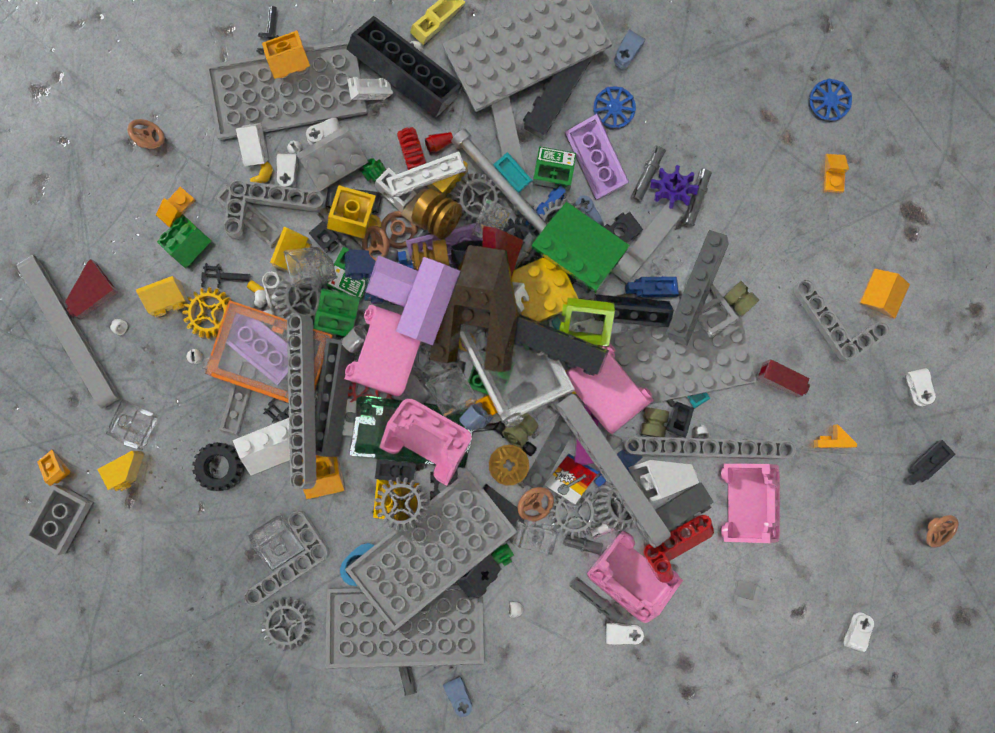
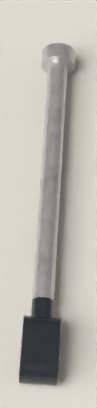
(462, 140)

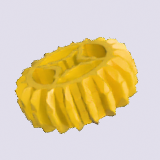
(201, 317)

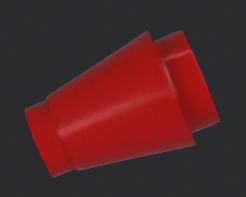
(438, 141)

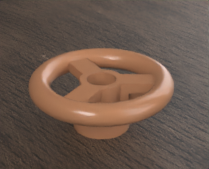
(143, 137)
(395, 223)
(378, 242)
(532, 500)
(940, 528)

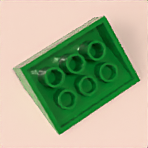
(580, 246)

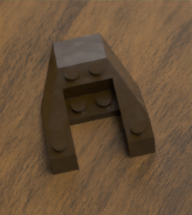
(481, 299)

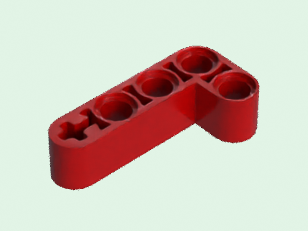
(704, 529)

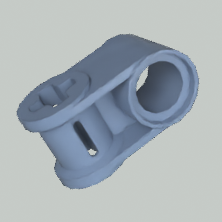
(629, 47)
(590, 209)
(475, 417)
(457, 693)

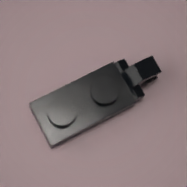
(930, 463)

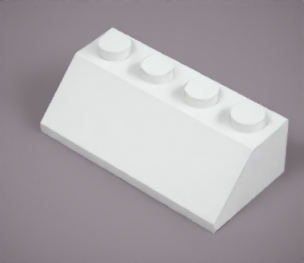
(264, 447)

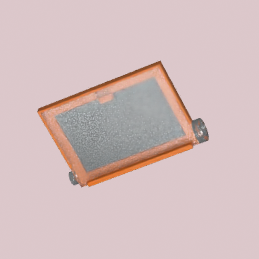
(255, 353)

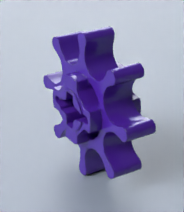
(681, 190)

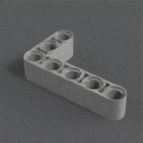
(266, 199)
(647, 242)
(835, 325)
(416, 382)
(293, 565)

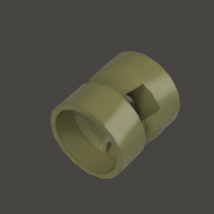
(741, 298)
(654, 422)
(518, 434)

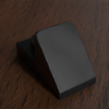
(680, 419)

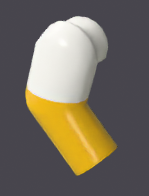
(260, 295)

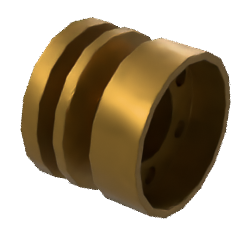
(436, 213)
(438, 253)
(519, 470)

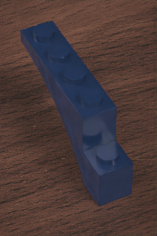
(359, 266)

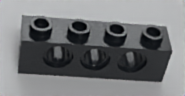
(637, 310)

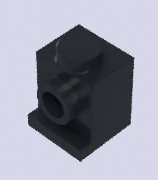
(320, 232)

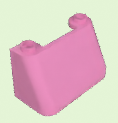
(385, 355)
(610, 394)
(428, 436)
(752, 503)
(630, 581)

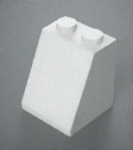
(662, 478)

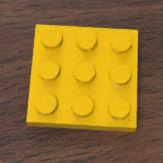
(546, 287)

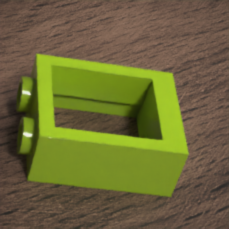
(589, 306)

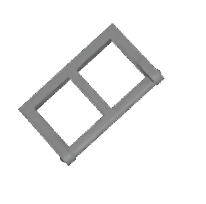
(719, 299)

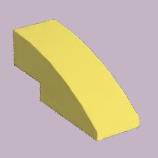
(435, 19)

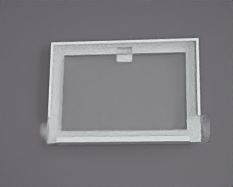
(528, 385)

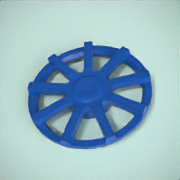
(831, 99)
(615, 106)

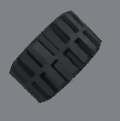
(202, 472)

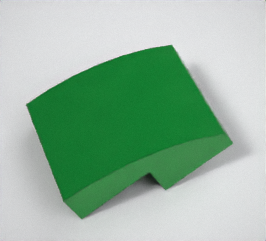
(336, 312)

